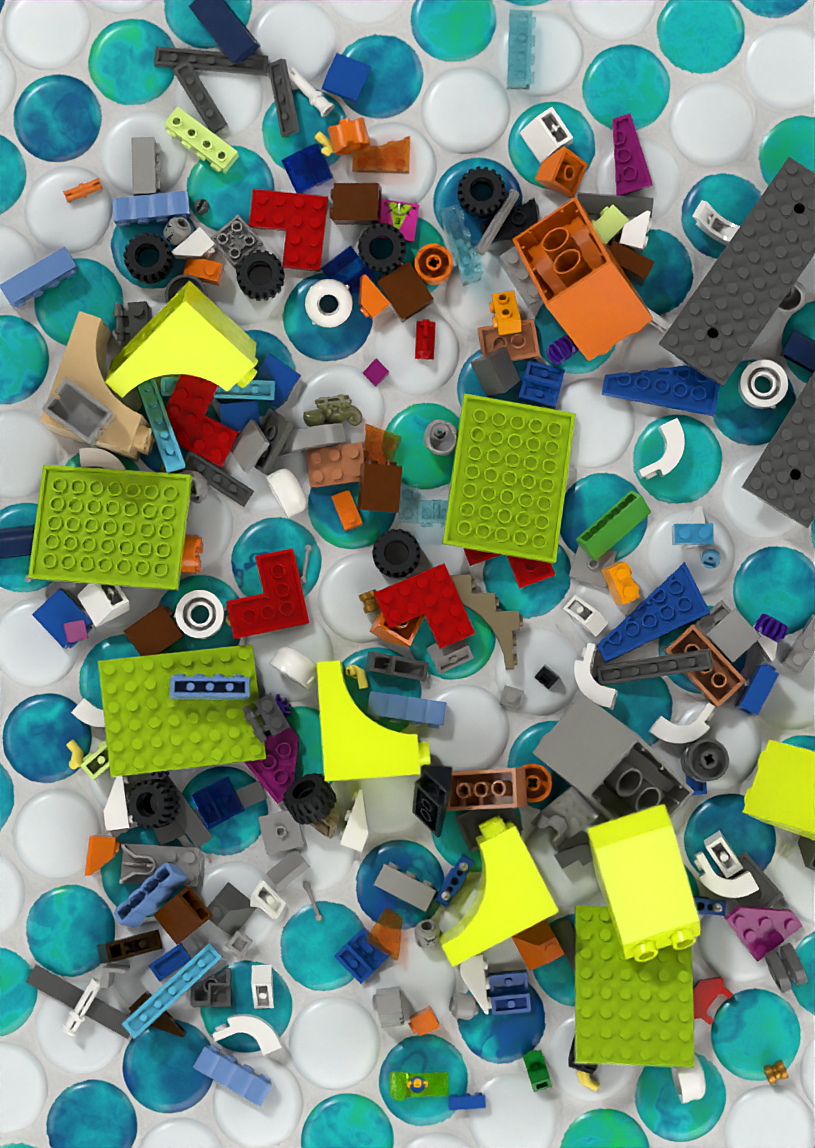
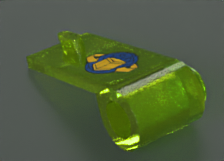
(419, 1084)

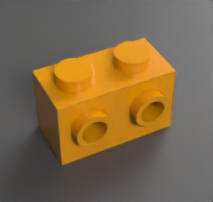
(506, 313)
(621, 583)

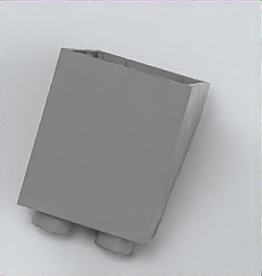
(609, 763)

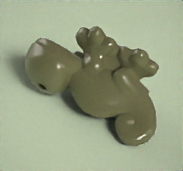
(334, 411)

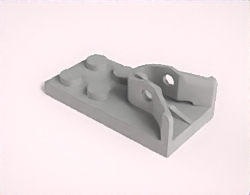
(566, 816)
(143, 860)

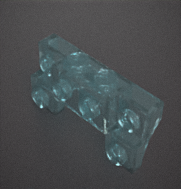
(420, 511)

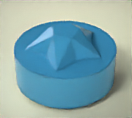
(710, 558)

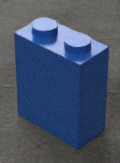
(58, 611)
(757, 689)

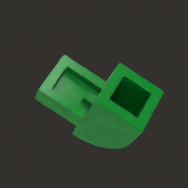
(537, 1070)

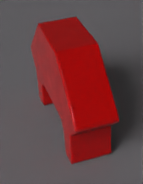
(704, 994)

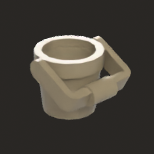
(327, 825)

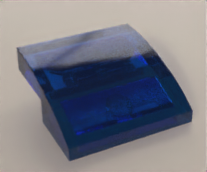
(307, 168)
(347, 269)
(217, 802)

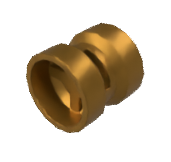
(369, 606)
(775, 1072)

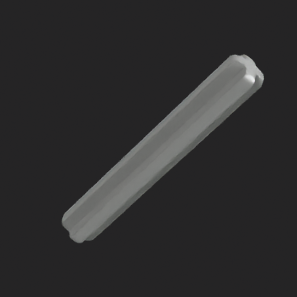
(497, 222)

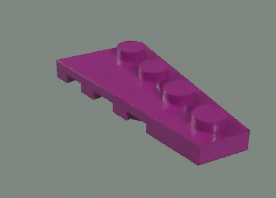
(630, 164)

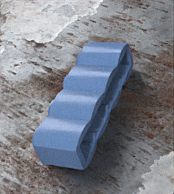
(152, 207)
(406, 708)
(150, 895)
(233, 1075)

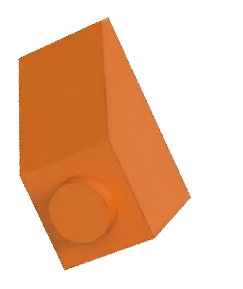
(205, 270)
(370, 298)
(347, 510)
(424, 1021)

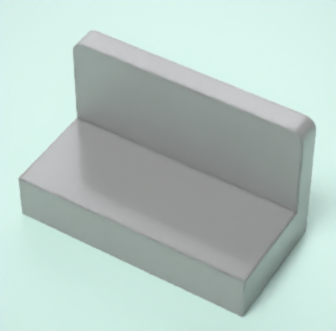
(450, 656)
(287, 870)
(108, 973)

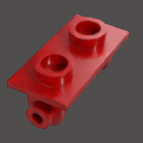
(425, 339)

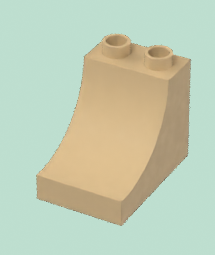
(86, 367)

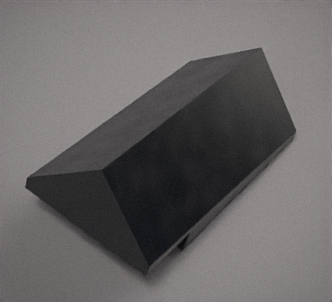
(432, 796)

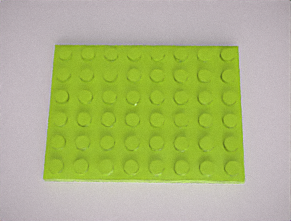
(509, 478)
(110, 527)
(164, 734)
(629, 1007)

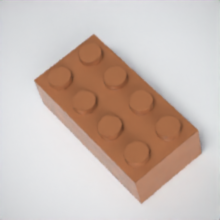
(714, 683)
(488, 789)

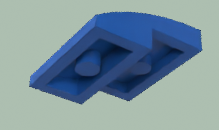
(346, 77)
(285, 377)
(541, 384)
(239, 414)
(360, 956)
(509, 992)

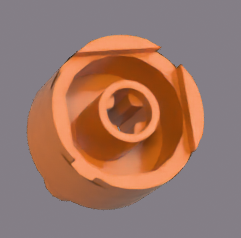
(349, 136)
(441, 257)
(191, 560)
(543, 782)

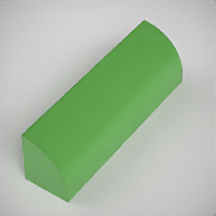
(613, 525)

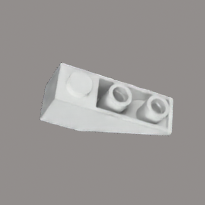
(116, 808)
(356, 830)
(473, 975)

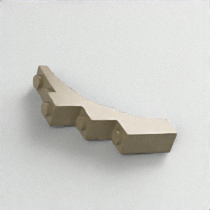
(485, 606)

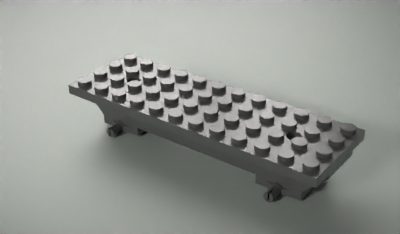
(748, 277)
(787, 466)

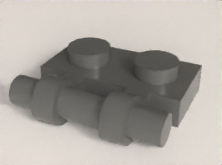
(137, 316)
(271, 714)

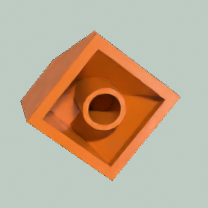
(562, 172)
(401, 634)
(100, 852)
(537, 945)

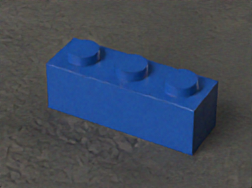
(466, 1101)

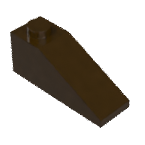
(129, 946)
(164, 1021)

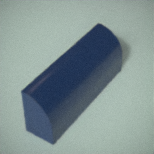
(225, 28)
(800, 350)
(16, 541)

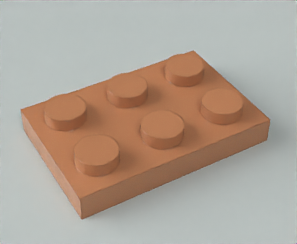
(518, 345)
(335, 464)

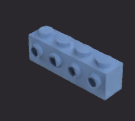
(39, 278)
(209, 688)

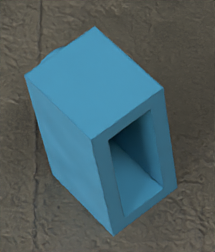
(692, 534)

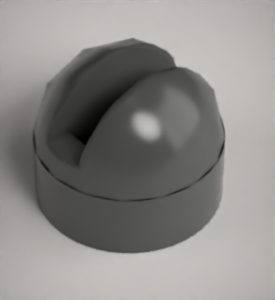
(204, 209)

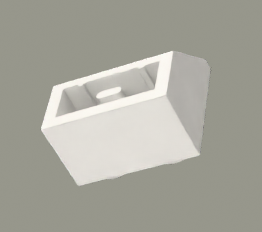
(546, 135)
(634, 232)
(103, 602)

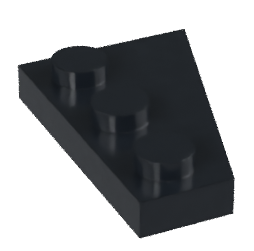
(516, 222)

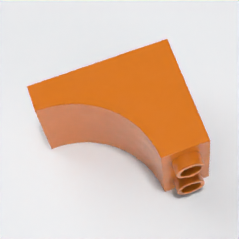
(581, 280)

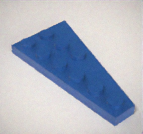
(667, 387)
(662, 612)

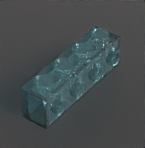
(519, 49)
(460, 245)

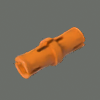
(83, 190)

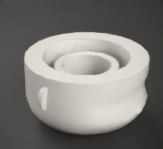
(334, 288)
(773, 373)
(287, 492)
(184, 614)
(295, 666)
(689, 1082)

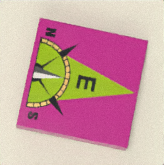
(400, 215)

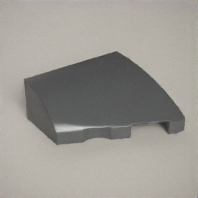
(213, 991)

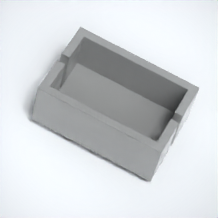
(79, 412)

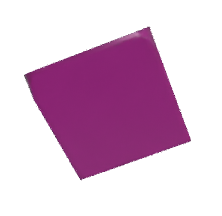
(376, 372)
(75, 631)

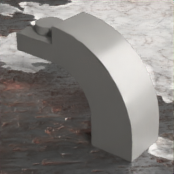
(313, 437)

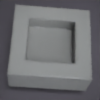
(511, 697)
(239, 943)

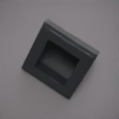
(547, 677)

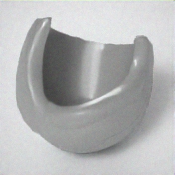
(794, 299)
(440, 442)
(199, 486)

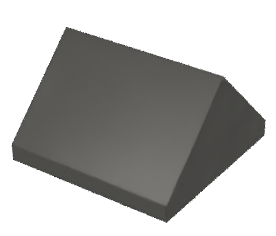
(495, 371)

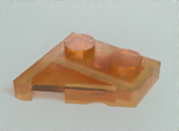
(387, 933)

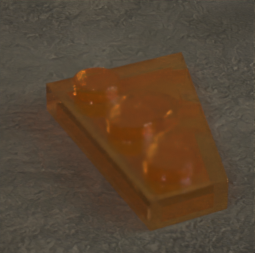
(387, 158)
(380, 444)

